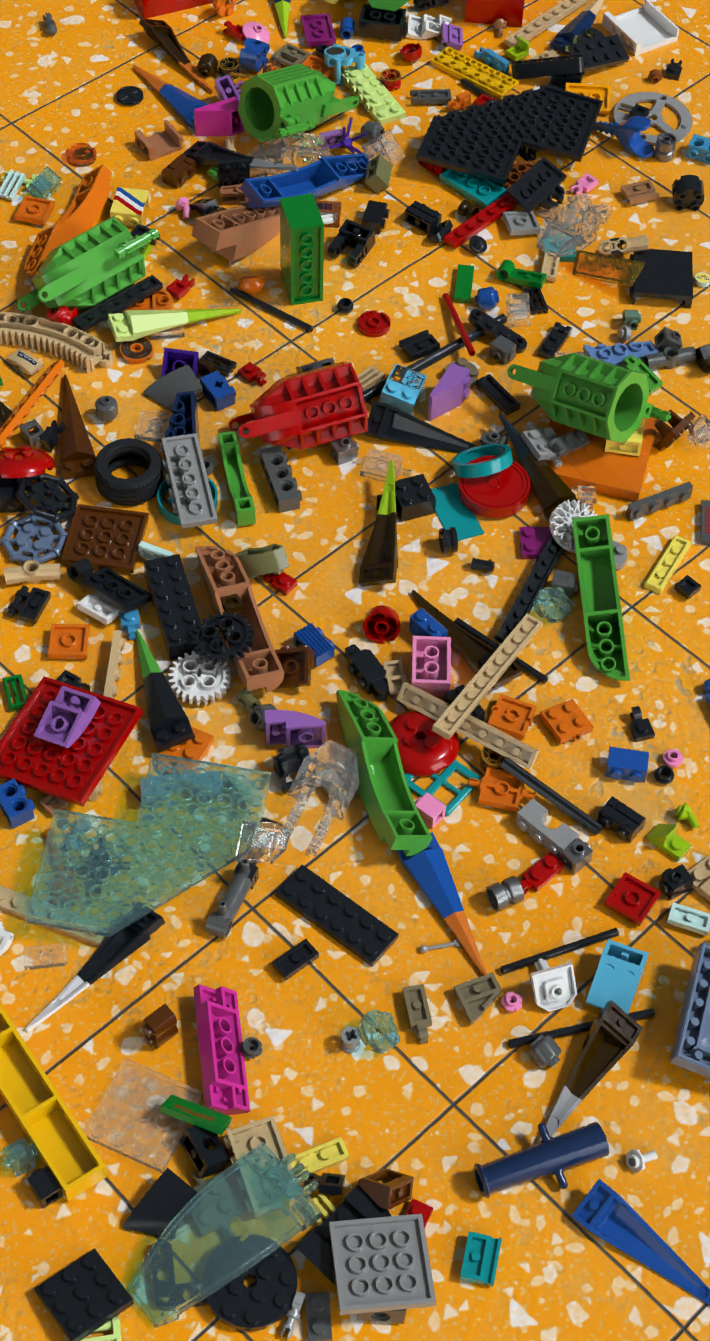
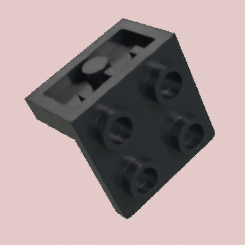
(233, 172)

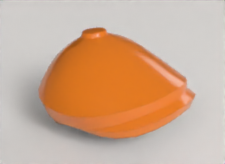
(252, 284)

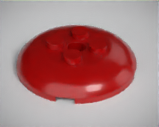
(24, 462)
(426, 755)

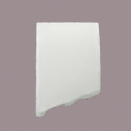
(424, 27)

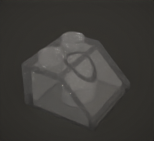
(261, 841)

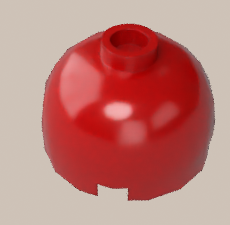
(381, 624)

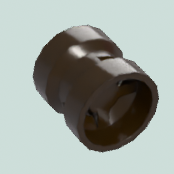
(467, 209)

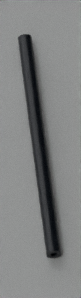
(570, 1030)

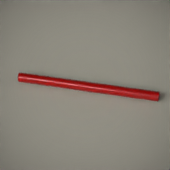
(459, 325)

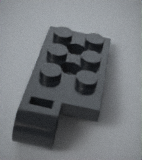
(108, 586)

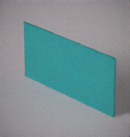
(454, 513)

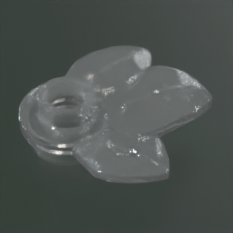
(549, 214)

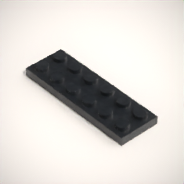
(337, 915)

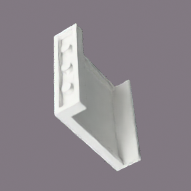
(641, 28)

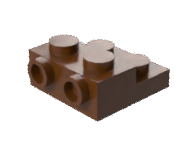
(296, 665)

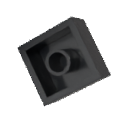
(414, 498)

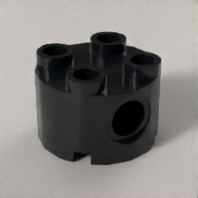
(688, 193)

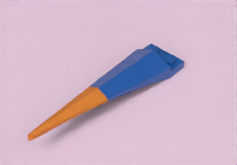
(179, 100)
(434, 878)

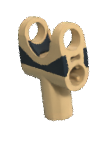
(632, 245)

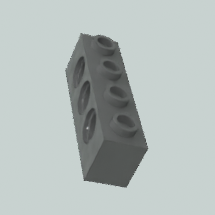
(280, 479)

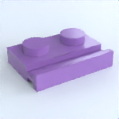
(452, 35)

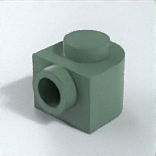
(631, 318)

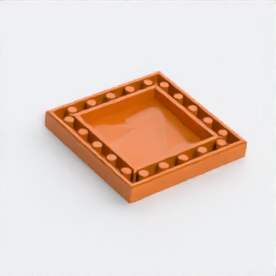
(609, 472)

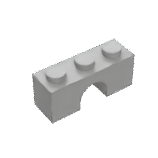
(532, 820)

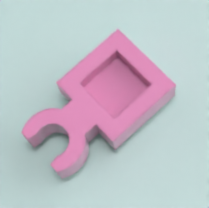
(585, 183)

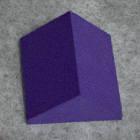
(178, 358)

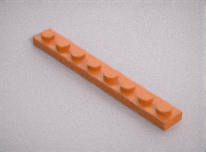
(30, 401)

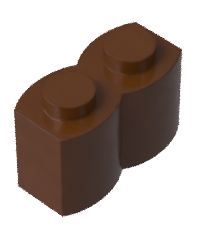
(160, 1026)

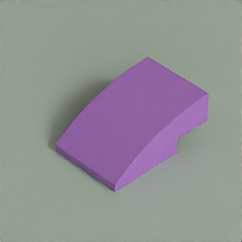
(67, 717)
(294, 728)

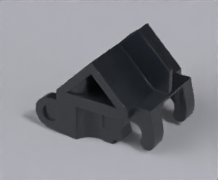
(289, 761)

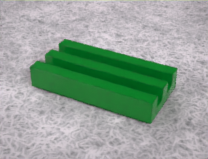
(18, 705)

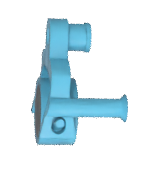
(336, 57)

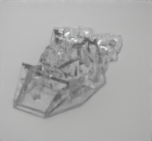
(289, 151)
(573, 226)
(334, 769)

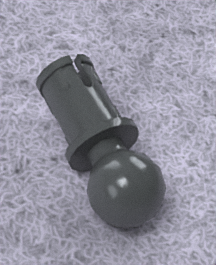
(49, 24)

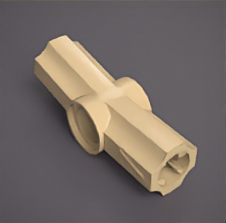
(32, 572)

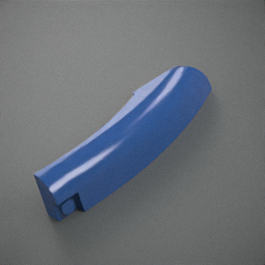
(317, 178)

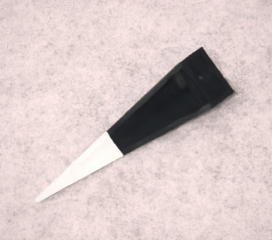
(107, 956)

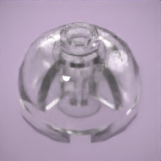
(700, 433)

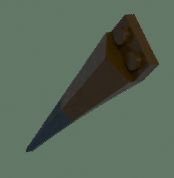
(546, 484)

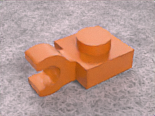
(462, 101)

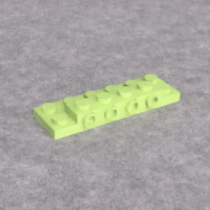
(372, 94)

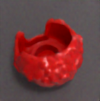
(62, 315)

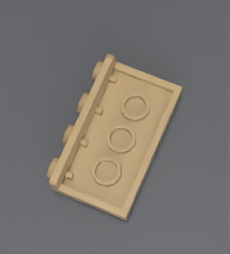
(249, 1136)

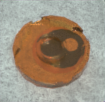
(81, 155)

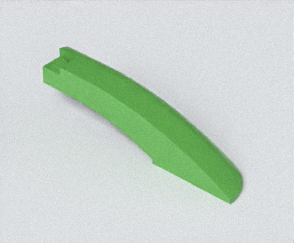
(600, 596)
(381, 775)

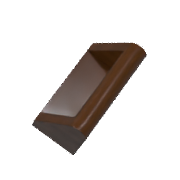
(392, 1193)

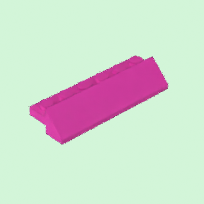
(221, 1050)

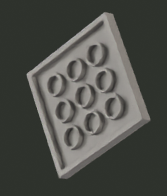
(381, 1264)

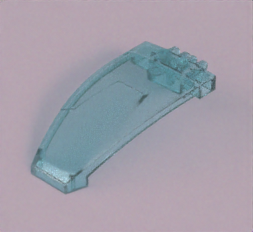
(224, 1233)

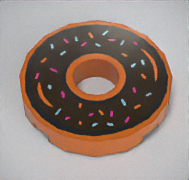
(137, 357)

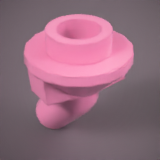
(182, 205)

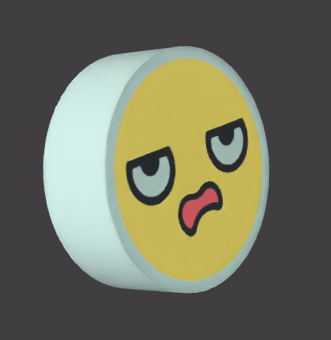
(702, 279)

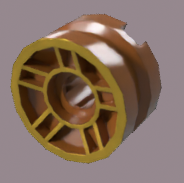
(486, 759)

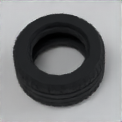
(125, 453)

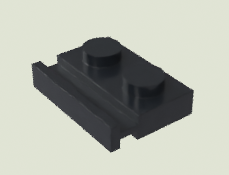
(419, 345)

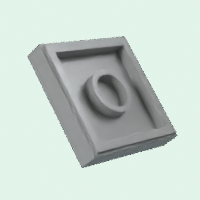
(521, 222)

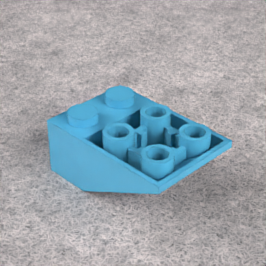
(617, 976)

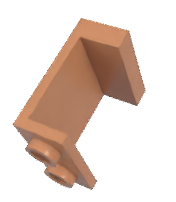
(160, 143)

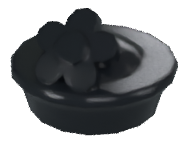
(477, 244)

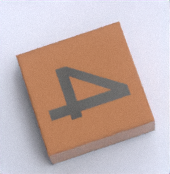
(50, 803)

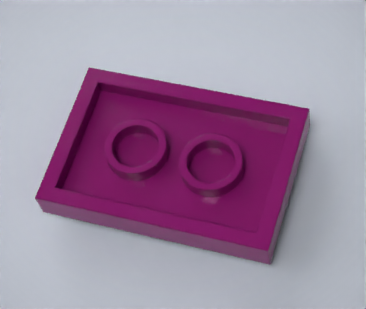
(318, 30)

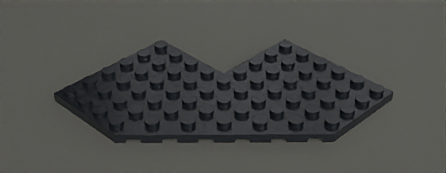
(489, 136)

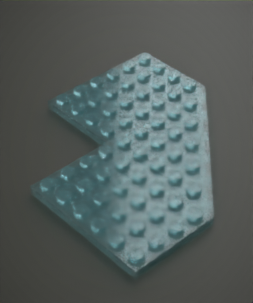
(114, 871)

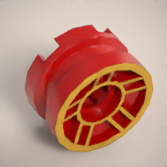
(391, 79)

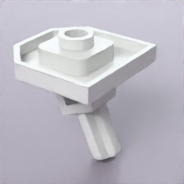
(553, 986)

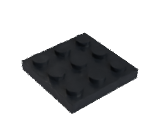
(84, 1296)

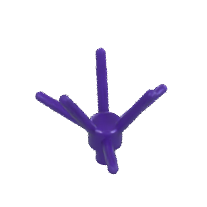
(346, 141)

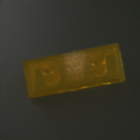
(606, 268)

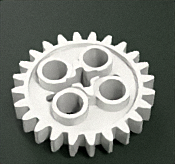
(198, 675)

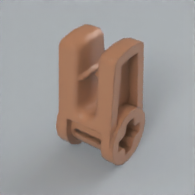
(232, 195)

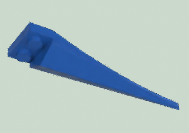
(615, 1221)

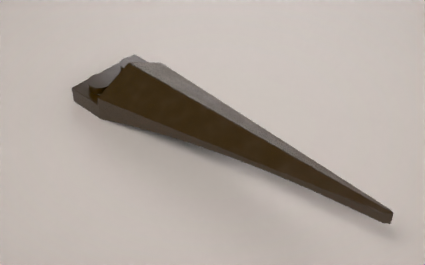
(471, 648)

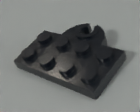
(598, 49)
(538, 187)

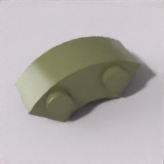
(263, 560)

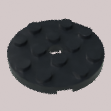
(265, 1302)

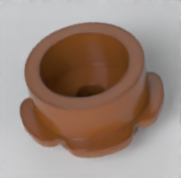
(655, 76)

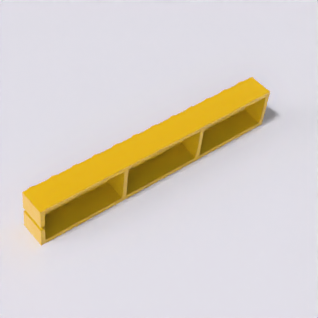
(45, 1116)

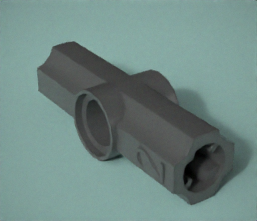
(670, 357)

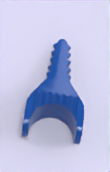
(629, 134)

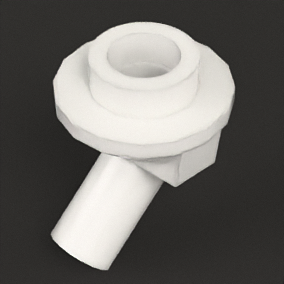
(637, 1159)

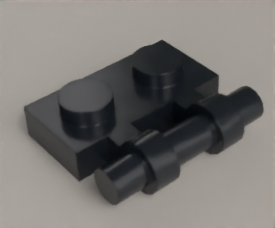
(32, 607)

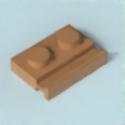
(639, 192)

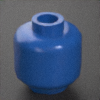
(487, 298)

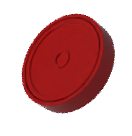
(496, 494)

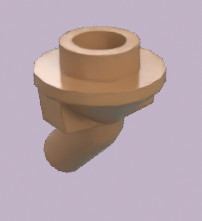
(499, 25)

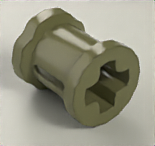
(247, 699)

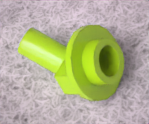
(684, 812)

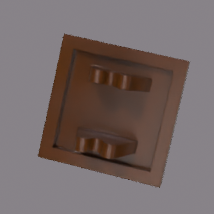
(675, 432)

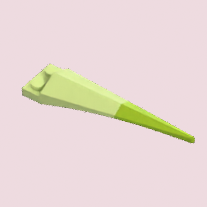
(141, 323)

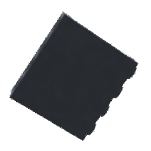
(664, 276)

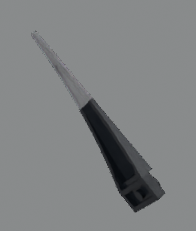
(211, 153)

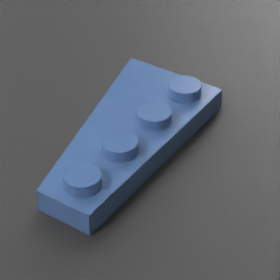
(619, 351)

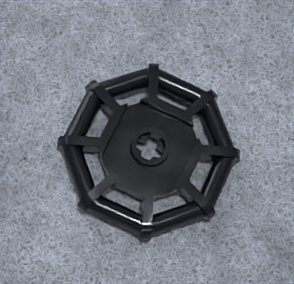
(54, 500)

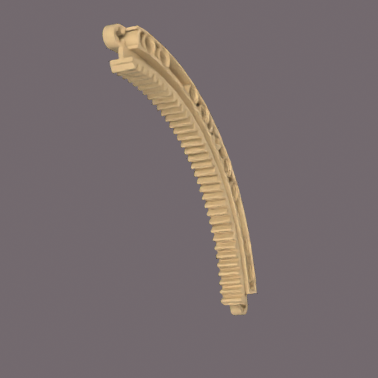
(56, 338)

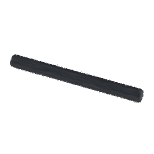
(551, 795)

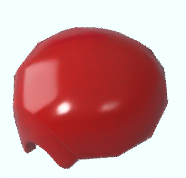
(411, 52)

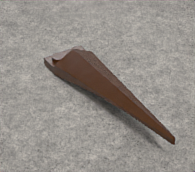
(76, 449)

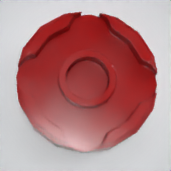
(373, 323)

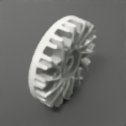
(561, 522)

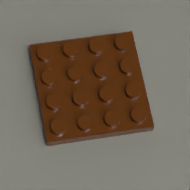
(105, 537)

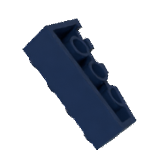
(184, 416)

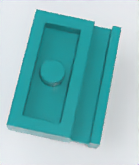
(480, 1258)

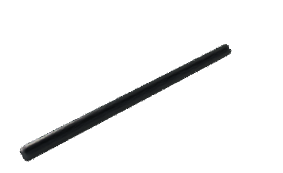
(432, 358)

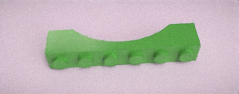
(232, 465)

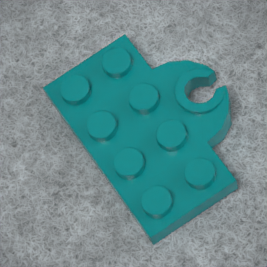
(475, 188)

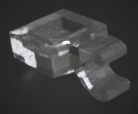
(587, 495)

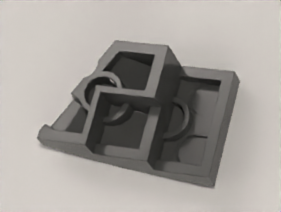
(177, 381)

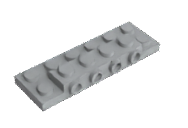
(188, 481)

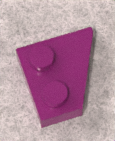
(532, 541)

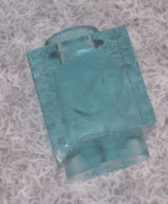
(20, 1157)

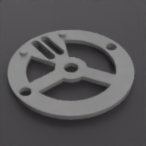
(683, 113)

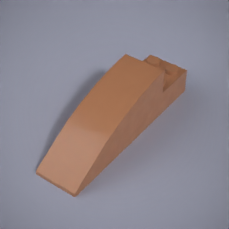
(237, 230)

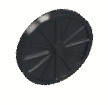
(129, 95)

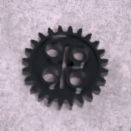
(235, 631)

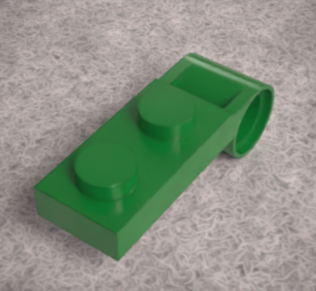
(508, 273)

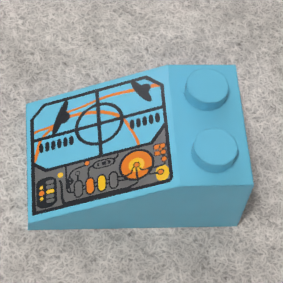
(402, 388)

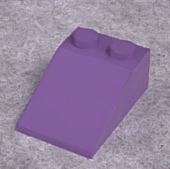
(449, 391)

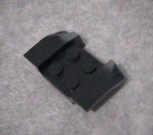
(317, 1244)

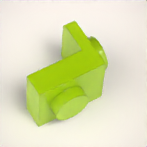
(518, 51)

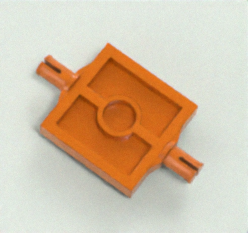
(501, 790)

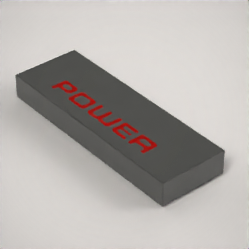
(705, 523)

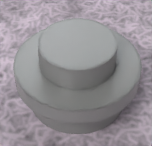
(624, 333)

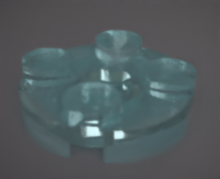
(556, 596)
(384, 1023)

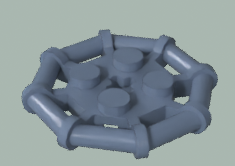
(33, 531)

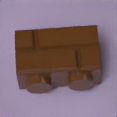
(179, 171)

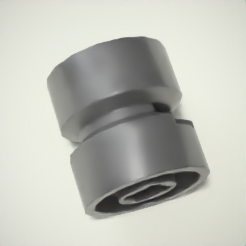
(665, 147)
(507, 892)

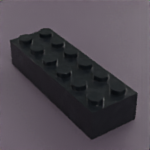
(172, 603)

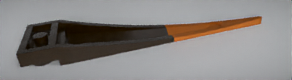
(164, 36)

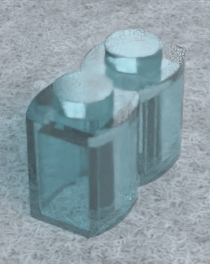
(44, 184)

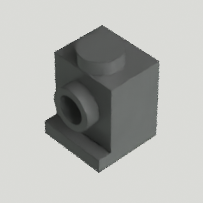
(494, 438)

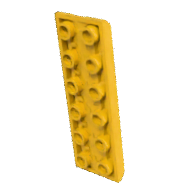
(480, 75)

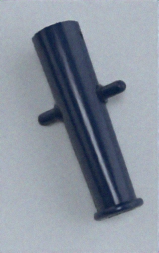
(544, 1158)

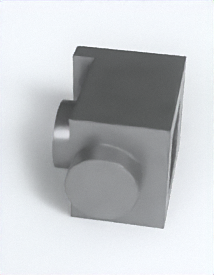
(33, 437)

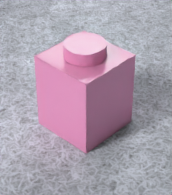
(430, 809)

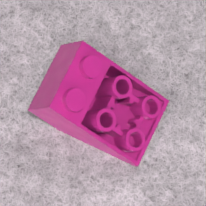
(218, 119)

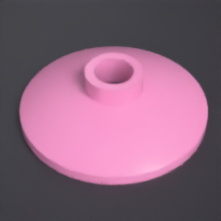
(256, 31)

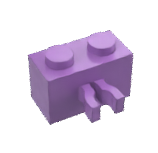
(226, 89)

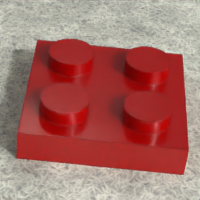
(632, 899)

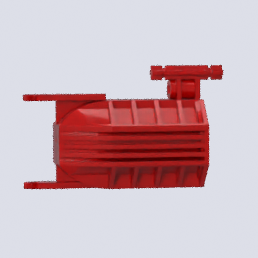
(308, 409)

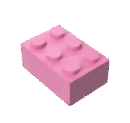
(431, 664)

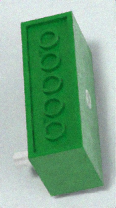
(302, 248)

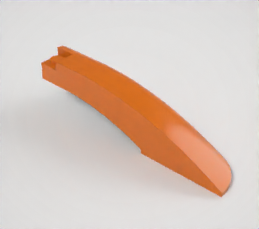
(76, 219)

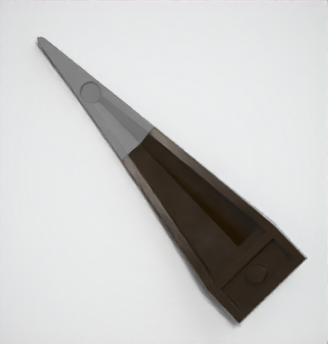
(604, 1046)

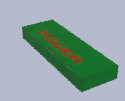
(195, 1114)

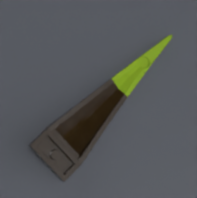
(381, 555)

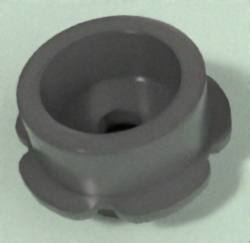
(251, 1042)

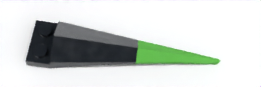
(165, 715)

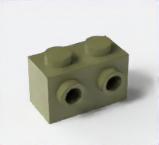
(378, 174)

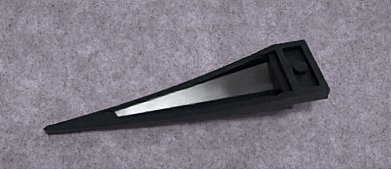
(399, 427)

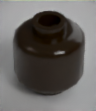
(207, 65)

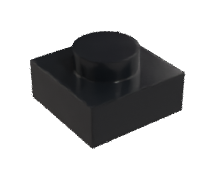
(687, 587)

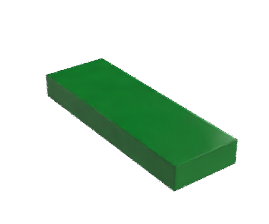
(464, 283)

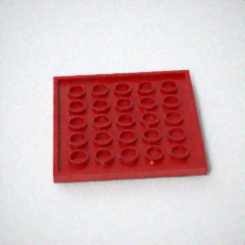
(58, 770)

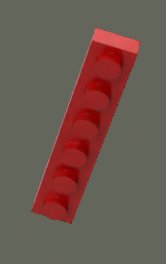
(479, 221)

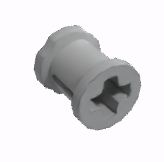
(350, 1033)

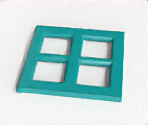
(441, 780)

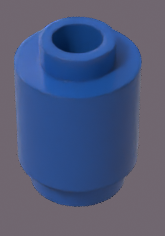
(347, 28)

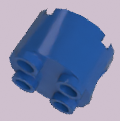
(254, 54)

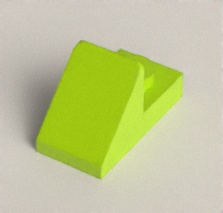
(666, 839)

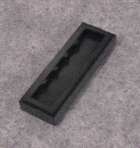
(498, 394)

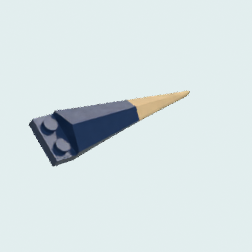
(574, 28)

